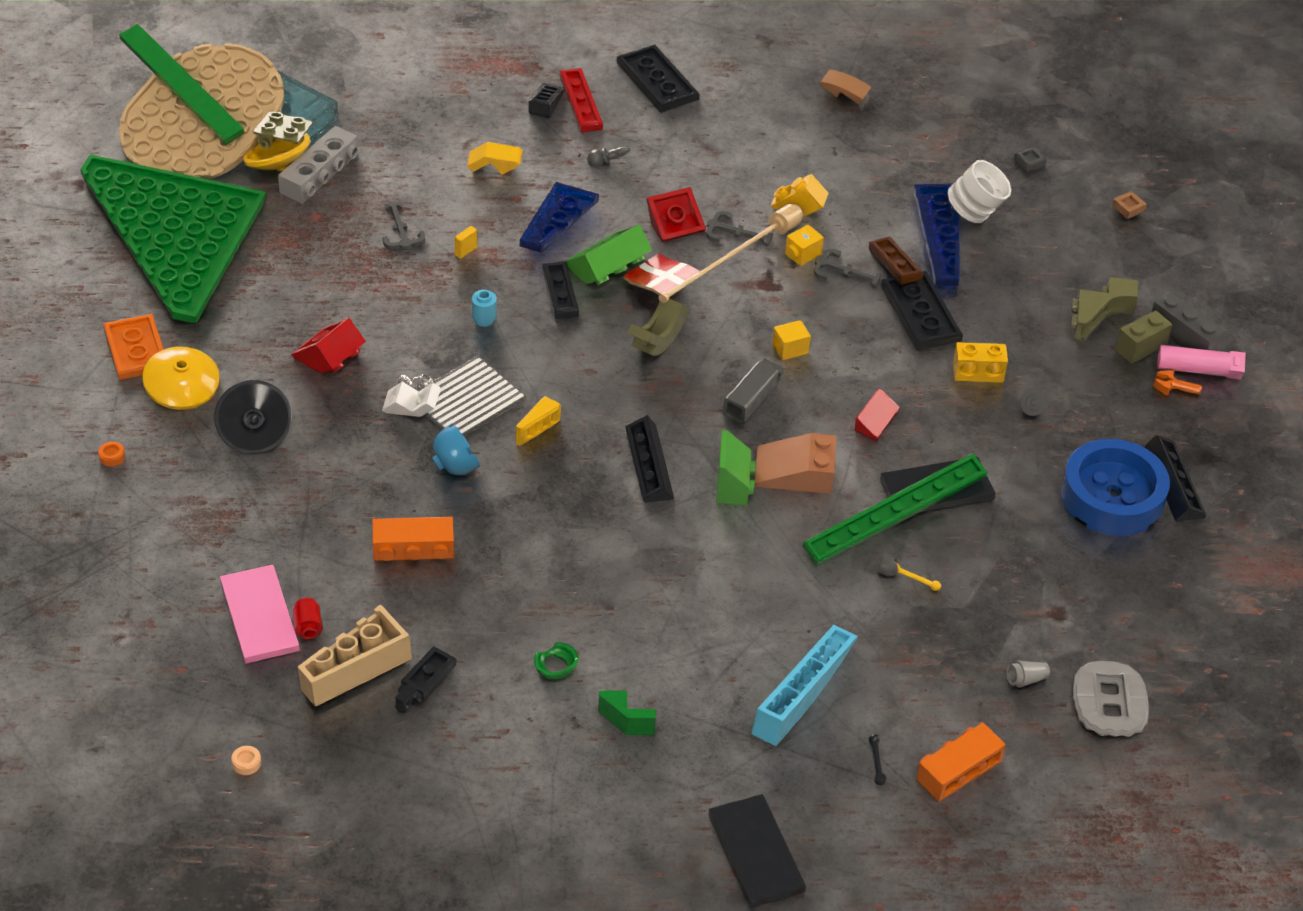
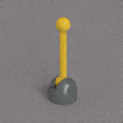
(890, 566)

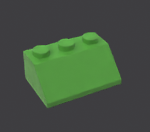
(610, 255)

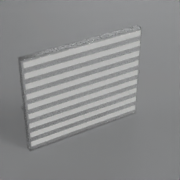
(472, 396)

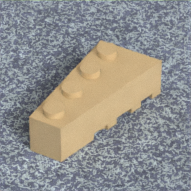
(355, 658)

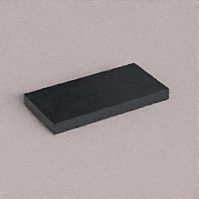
(658, 78)
(922, 312)
(900, 479)
(757, 850)

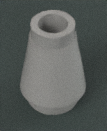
(1026, 672)

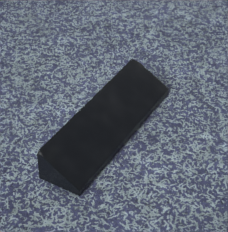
(649, 460)
(1182, 495)

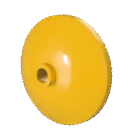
(278, 156)
(181, 387)

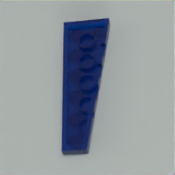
(940, 232)

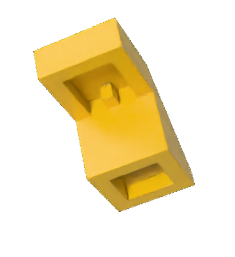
(500, 156)

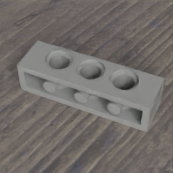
(318, 164)

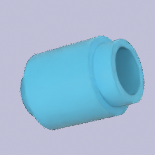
(484, 307)

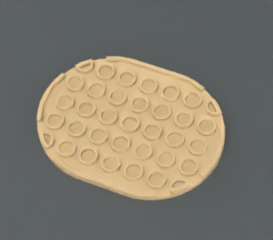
(168, 136)

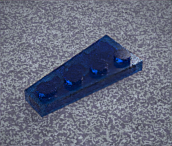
(556, 214)

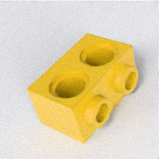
(980, 362)

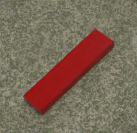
(581, 100)

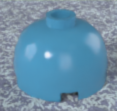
(453, 452)

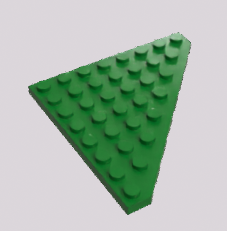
(175, 227)

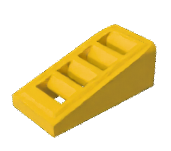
(539, 419)

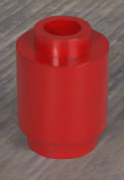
(307, 618)

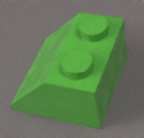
(734, 471)

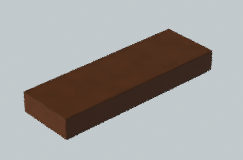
(895, 260)

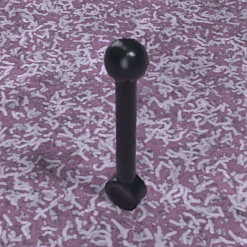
(880, 778)

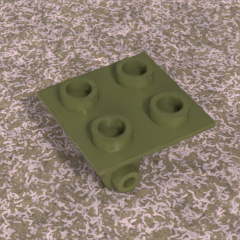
(281, 127)

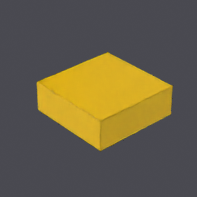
(465, 242)

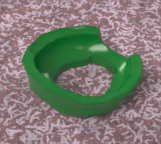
(561, 651)

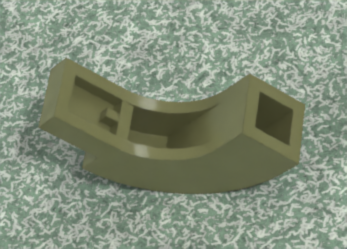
(661, 329)

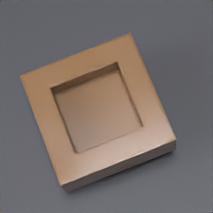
(1129, 205)

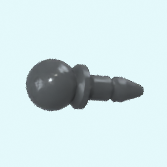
(597, 158)

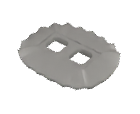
(1131, 698)

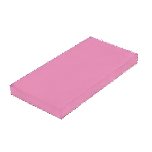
(259, 614)

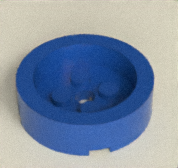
(1130, 472)

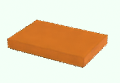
(132, 344)

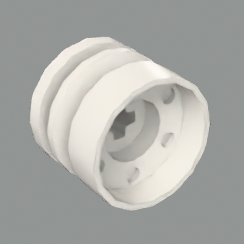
(979, 191)

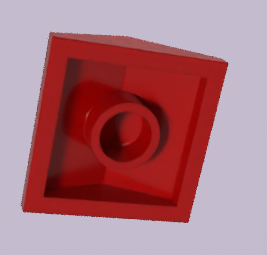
(675, 214)

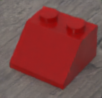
(330, 347)

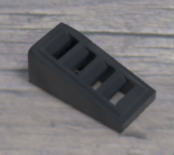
(545, 100)

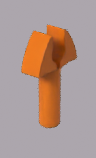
(1166, 381)

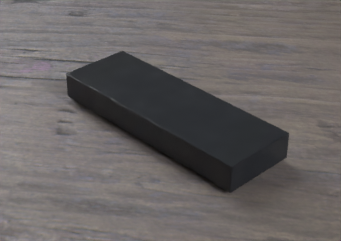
(560, 290)

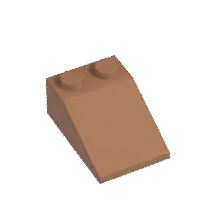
(797, 463)

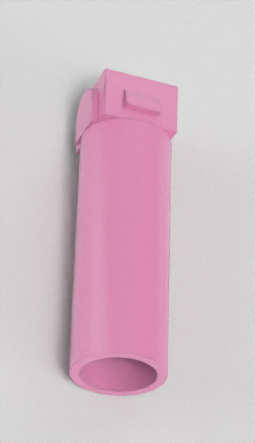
(1202, 361)

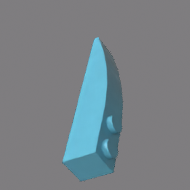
(802, 686)

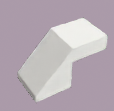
(408, 401)

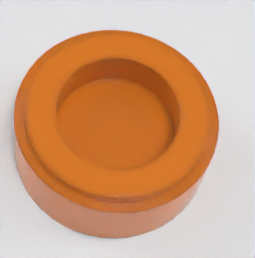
(111, 454)

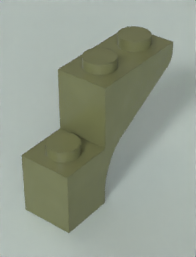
(1094, 306)

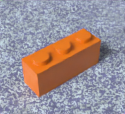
(413, 538)
(960, 761)

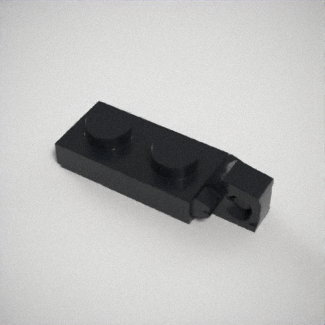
(424, 678)

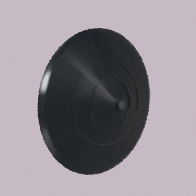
(253, 416)

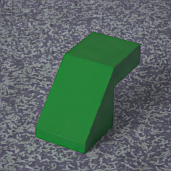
(630, 721)

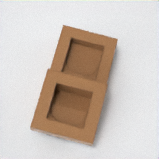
(850, 86)

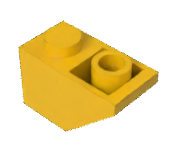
(803, 192)

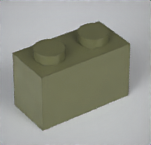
(1143, 336)

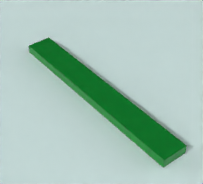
(182, 84)
(894, 509)

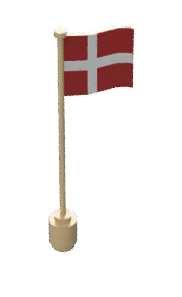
(670, 276)

